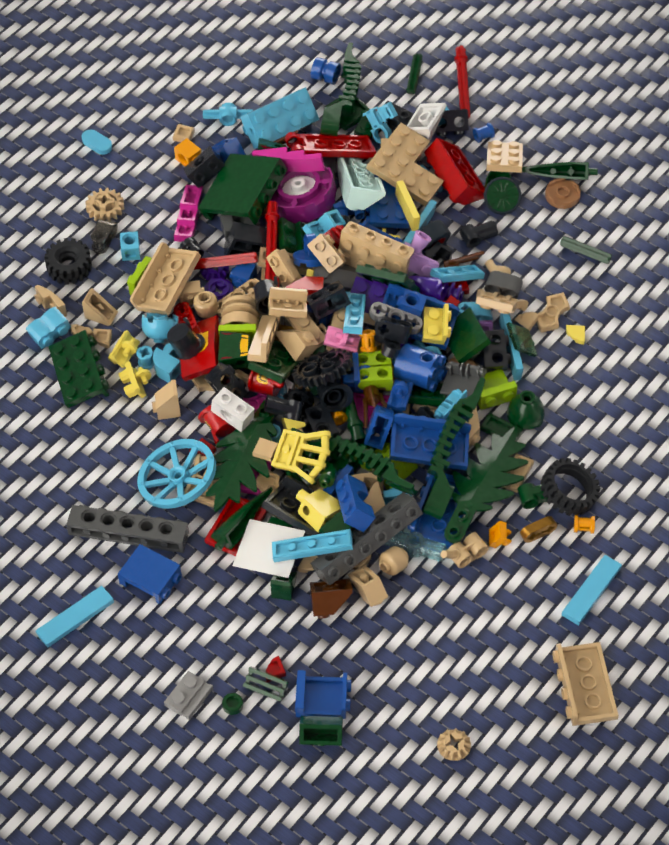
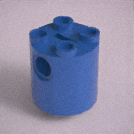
(419, 366)

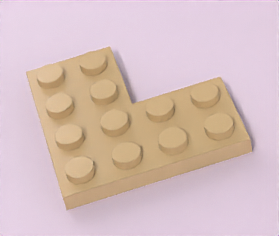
(397, 161)

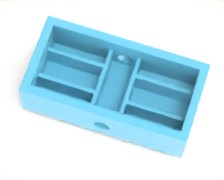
(280, 117)

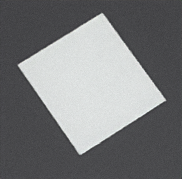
(256, 548)

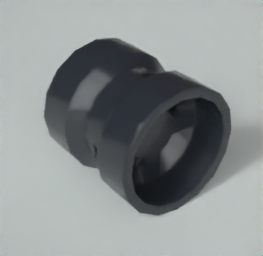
(191, 244)

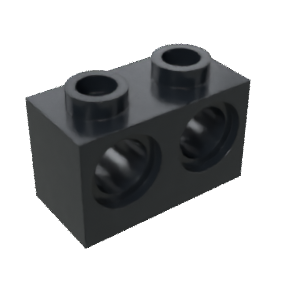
(450, 116)
(328, 300)
(496, 350)
(229, 381)
(319, 419)

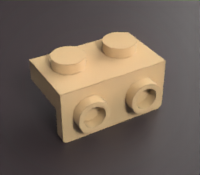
(327, 253)
(287, 302)

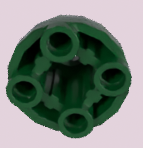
(526, 410)

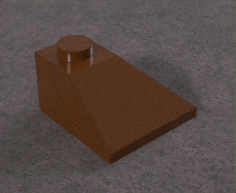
(329, 598)

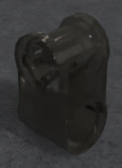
(103, 235)

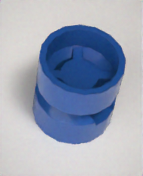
(323, 70)

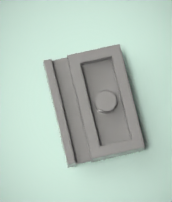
(188, 695)

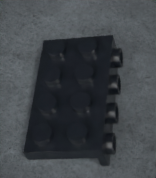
(285, 505)

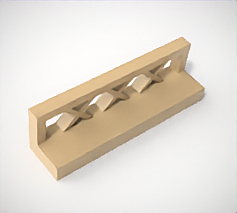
(263, 339)

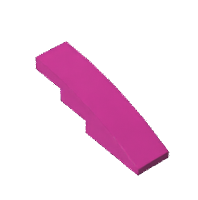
(294, 160)
(188, 212)

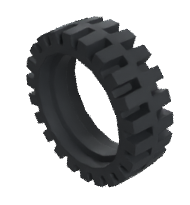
(562, 501)

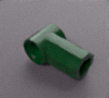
(530, 495)

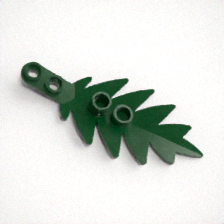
(239, 459)
(485, 481)

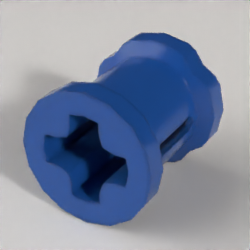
(483, 132)

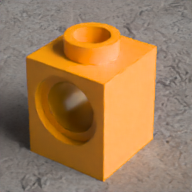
(186, 152)

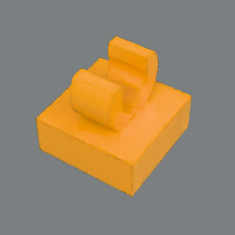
(498, 535)

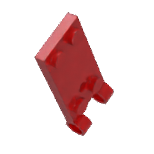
(331, 146)

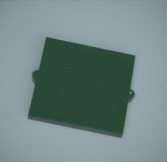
(521, 339)

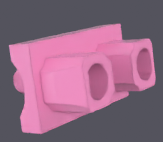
(344, 341)

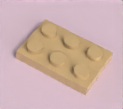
(504, 156)

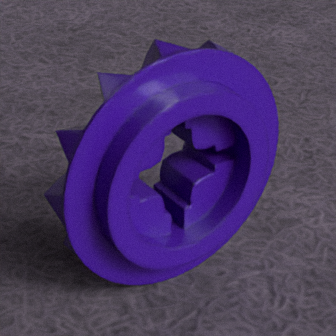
(211, 273)
(222, 284)

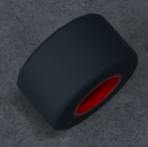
(437, 232)

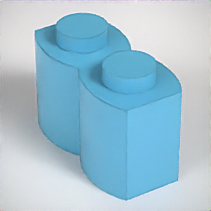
(48, 327)

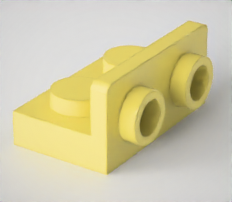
(435, 324)

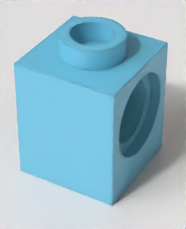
(130, 246)

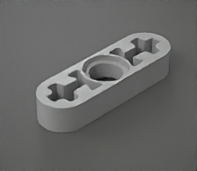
(395, 311)

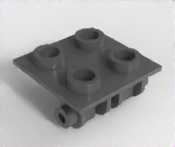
(461, 377)

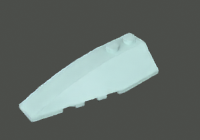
(358, 184)

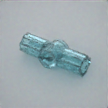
(425, 547)

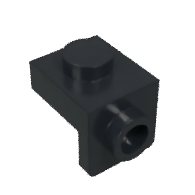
(439, 251)

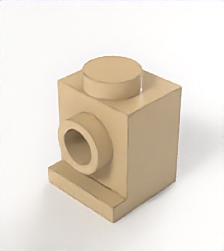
(190, 290)

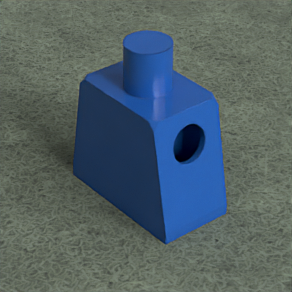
(380, 423)

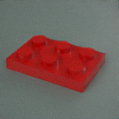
(230, 508)

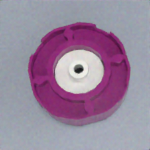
(305, 195)

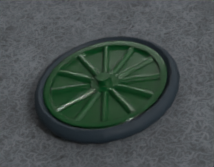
(502, 195)

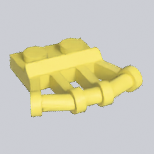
(291, 448)

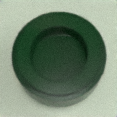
(232, 703)

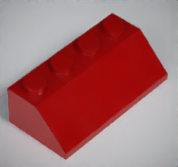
(455, 171)

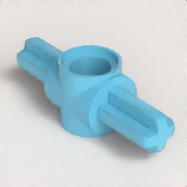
(226, 114)

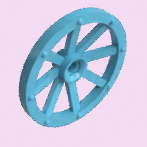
(178, 476)

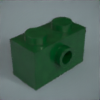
(321, 730)

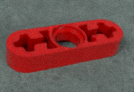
(184, 306)

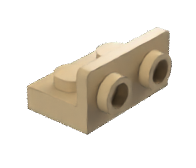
(283, 267)

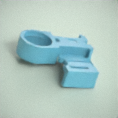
(377, 117)

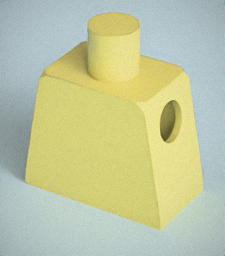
(317, 507)

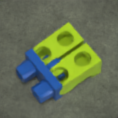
(370, 369)

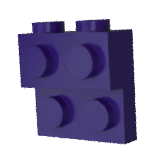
(373, 290)

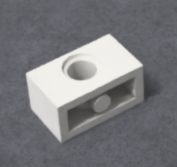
(232, 409)

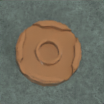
(562, 193)

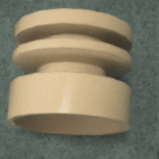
(239, 310)

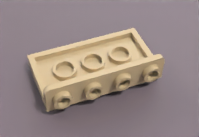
(372, 248)
(164, 279)
(585, 683)

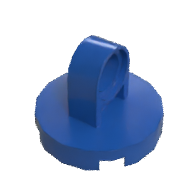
(305, 255)

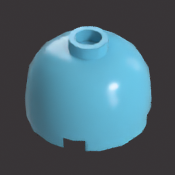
(158, 325)

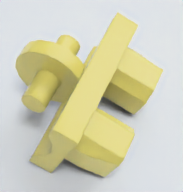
(124, 349)
(136, 377)

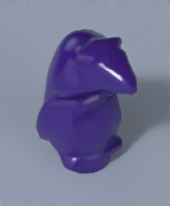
(430, 286)

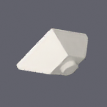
(427, 119)

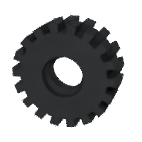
(68, 251)

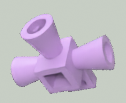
(419, 263)

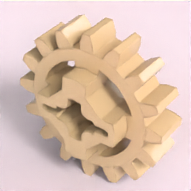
(104, 205)

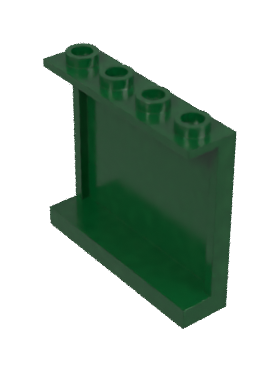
(243, 187)

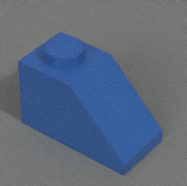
(227, 147)

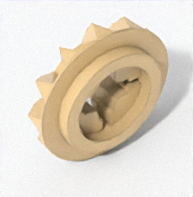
(451, 752)

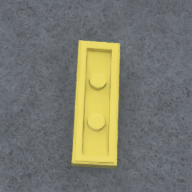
(407, 205)

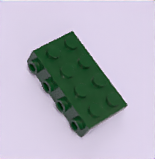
(79, 368)

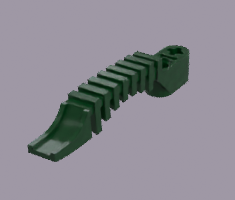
(344, 107)
(380, 466)
(441, 489)

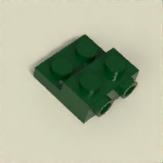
(290, 235)

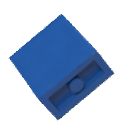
(150, 573)
(322, 695)

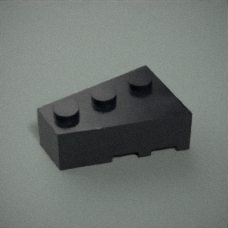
(246, 238)

